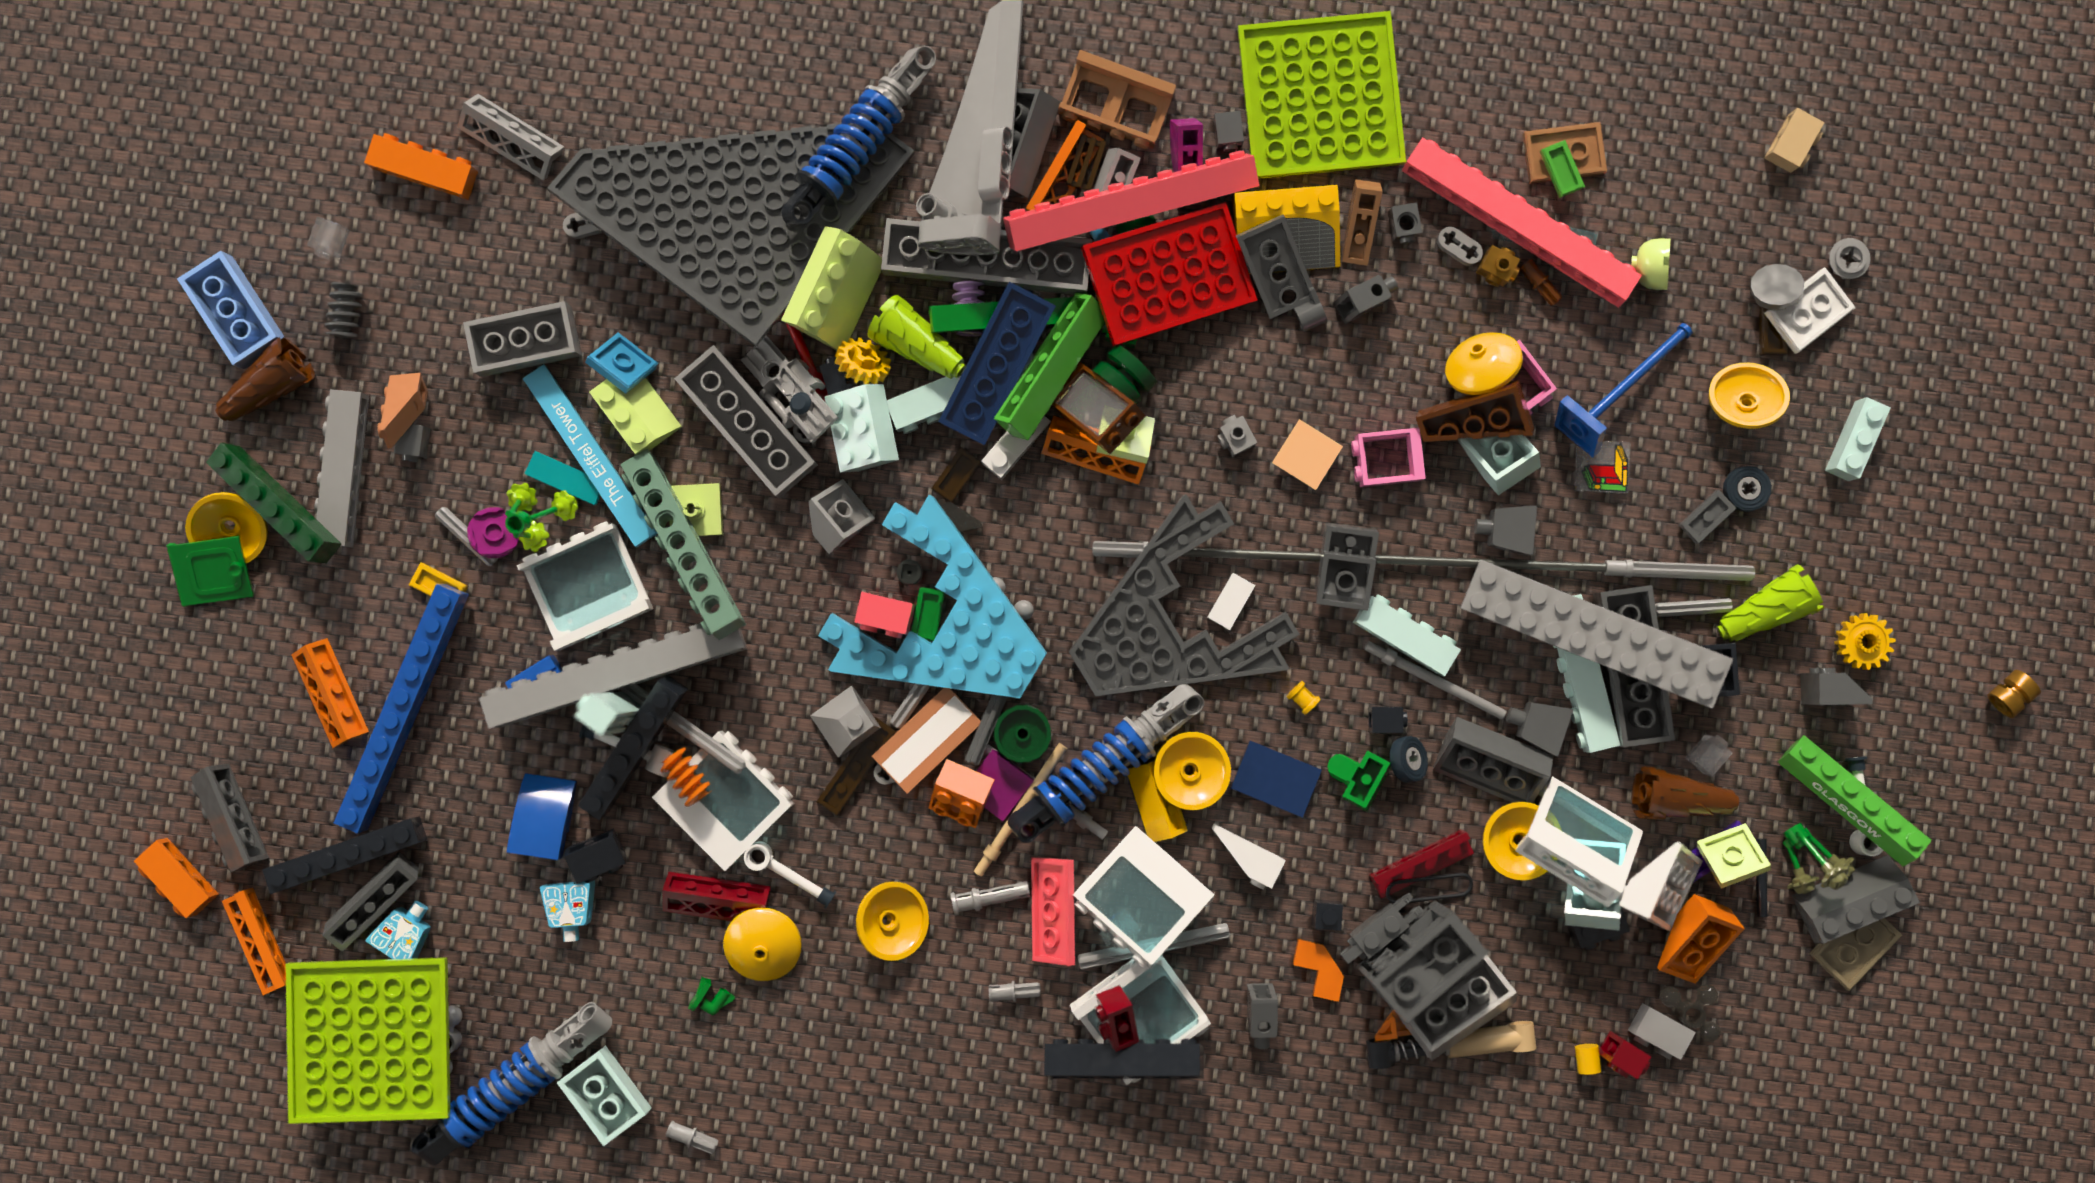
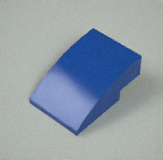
(542, 816)

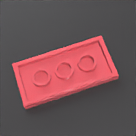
(1053, 911)

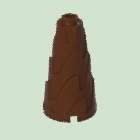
(272, 375)
(1673, 795)

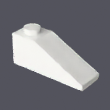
(1010, 450)
(1254, 860)

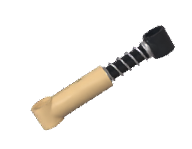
(1513, 1037)

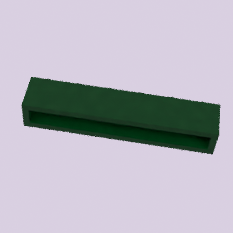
(273, 503)

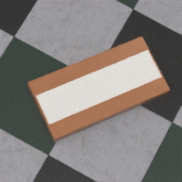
(926, 739)

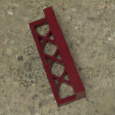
(1423, 862)
(714, 894)

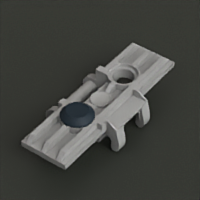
(798, 386)

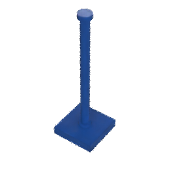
(1583, 426)

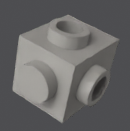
(1236, 435)

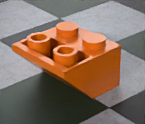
(960, 793)

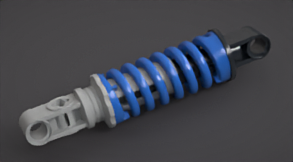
(856, 136)
(1103, 765)
(512, 1086)

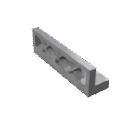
(509, 130)

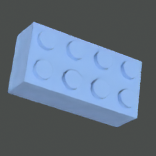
(230, 308)

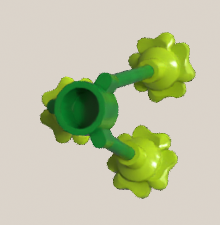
(523, 525)

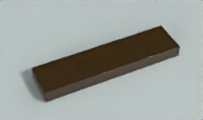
(854, 770)

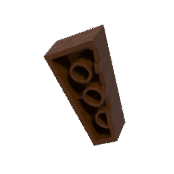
(1478, 416)

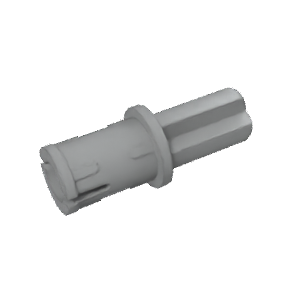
(1013, 991)
(692, 1137)

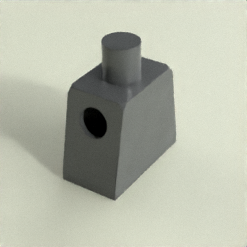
(1365, 298)
(1510, 529)
(1541, 725)
(1262, 1013)

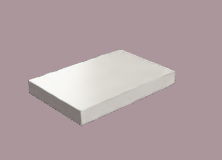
(1815, 313)

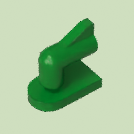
(721, 999)

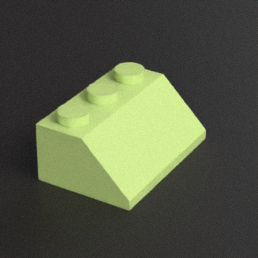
(638, 415)

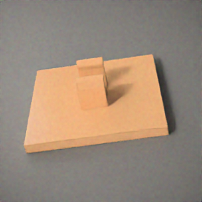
(1307, 454)

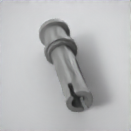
(977, 899)

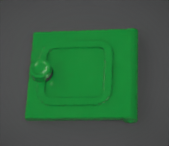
(210, 570)

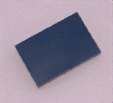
(1276, 778)

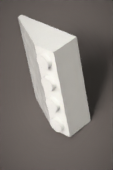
(1662, 886)

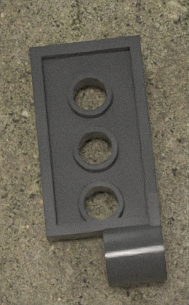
(1306, 301)

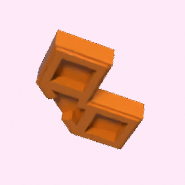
(1328, 977)

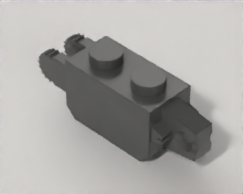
(1379, 929)

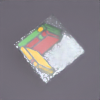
(1604, 472)

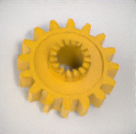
(1878, 641)

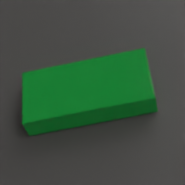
(928, 613)

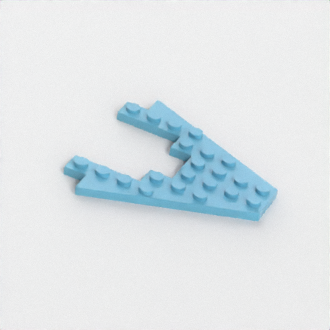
(980, 644)

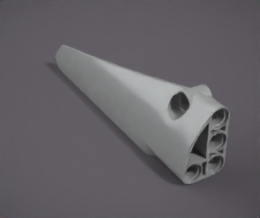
(974, 175)

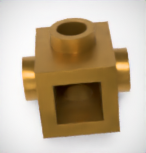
(1499, 266)

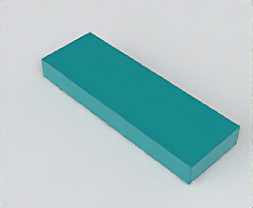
(562, 477)

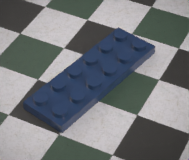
(996, 362)

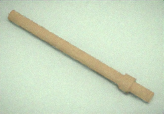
(992, 850)

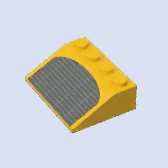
(1310, 214)

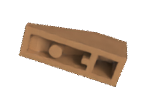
(1361, 221)

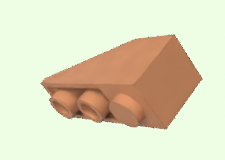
(403, 404)

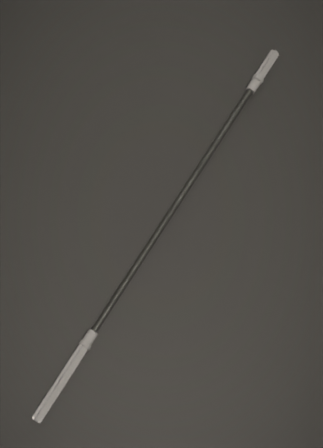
(1610, 567)

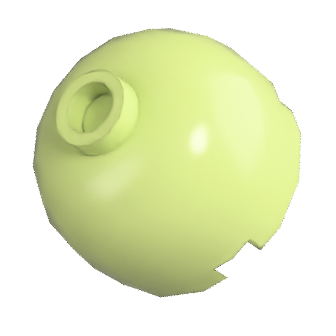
(1653, 263)

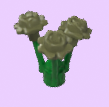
(1835, 869)

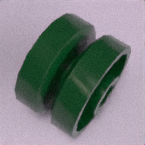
(1127, 374)
(1007, 733)

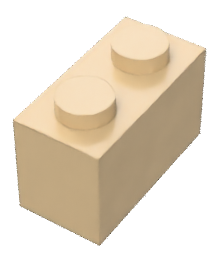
(1795, 140)

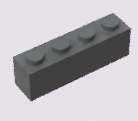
(370, 901)

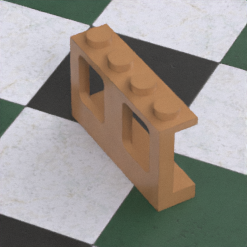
(1122, 85)

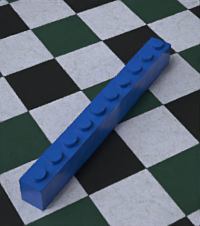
(401, 708)

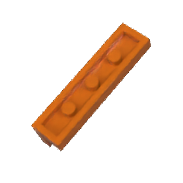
(1059, 165)
(1073, 439)
(330, 691)
(262, 937)

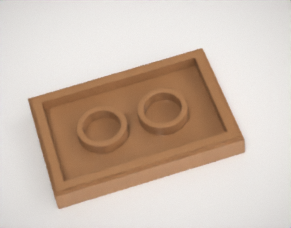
(1583, 141)

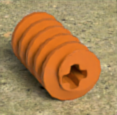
(685, 777)

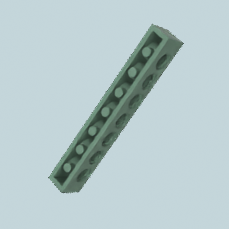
(727, 618)

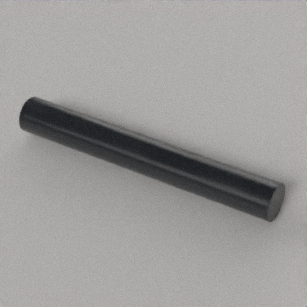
(1761, 884)

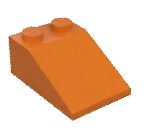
(1698, 938)

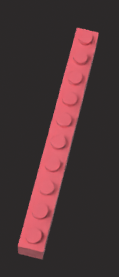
(1130, 201)
(1521, 222)

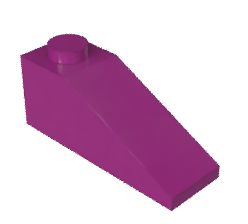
(1186, 142)

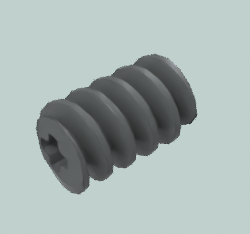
(343, 310)

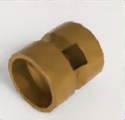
(2016, 691)

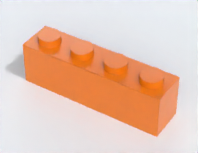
(420, 166)

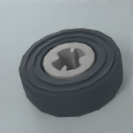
(1760, 485)
(1408, 759)

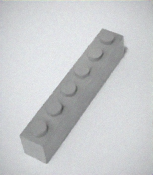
(341, 463)

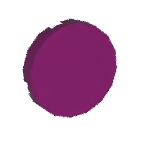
(489, 534)

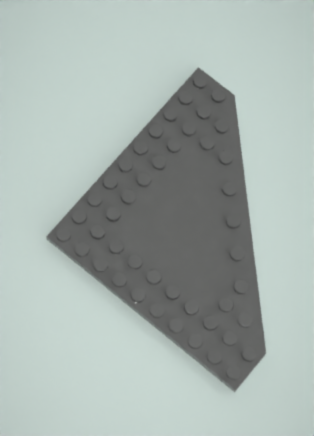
(713, 215)

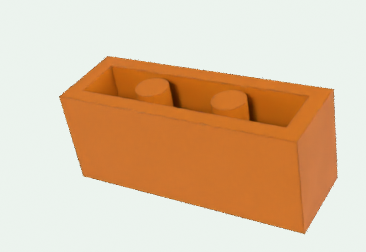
(175, 878)

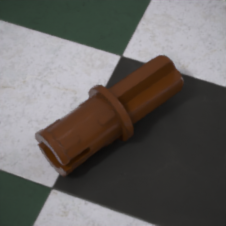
(1541, 282)

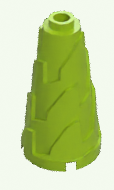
(911, 337)
(1778, 603)

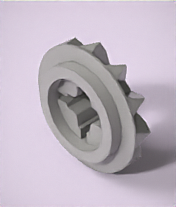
(1858, 252)

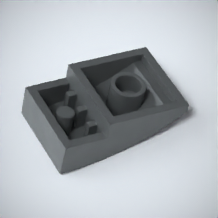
(1347, 566)

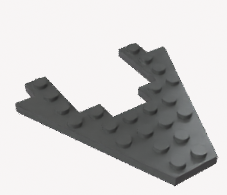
(1133, 640)

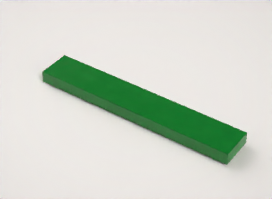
(977, 315)

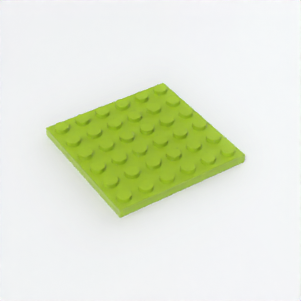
(1321, 94)
(368, 1040)

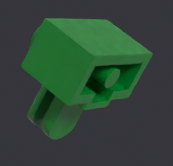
(1362, 778)

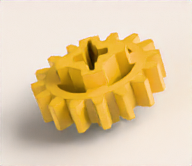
(862, 361)

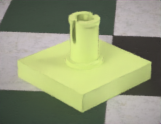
(1136, 444)
(702, 506)
(1733, 855)

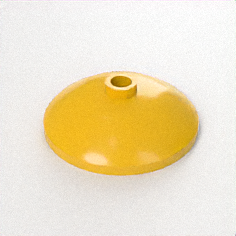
(1483, 363)
(1752, 386)
(209, 521)
(1209, 775)
(1500, 845)
(905, 923)
(765, 931)

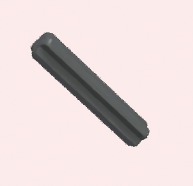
(985, 729)

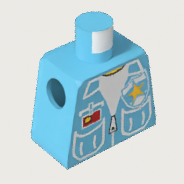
(568, 906)
(401, 932)

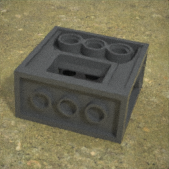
(1423, 961)

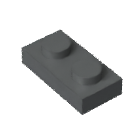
(1707, 516)

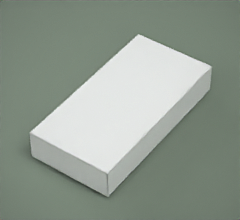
(1231, 601)

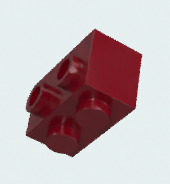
(1117, 1018)
(1624, 1056)

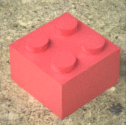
(884, 613)

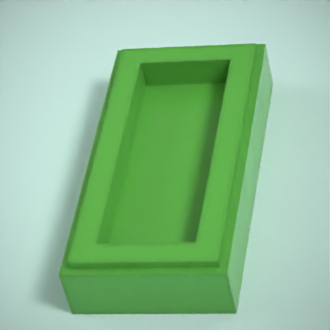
(1562, 169)

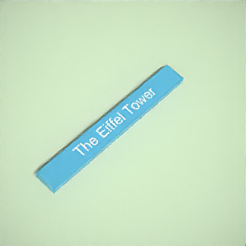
(589, 455)

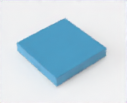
(621, 363)

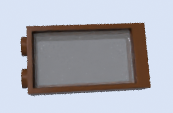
(1097, 408)

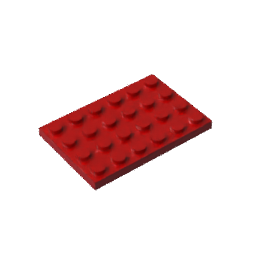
(1169, 273)

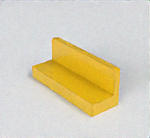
(1158, 815)

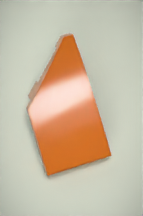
(1392, 1028)

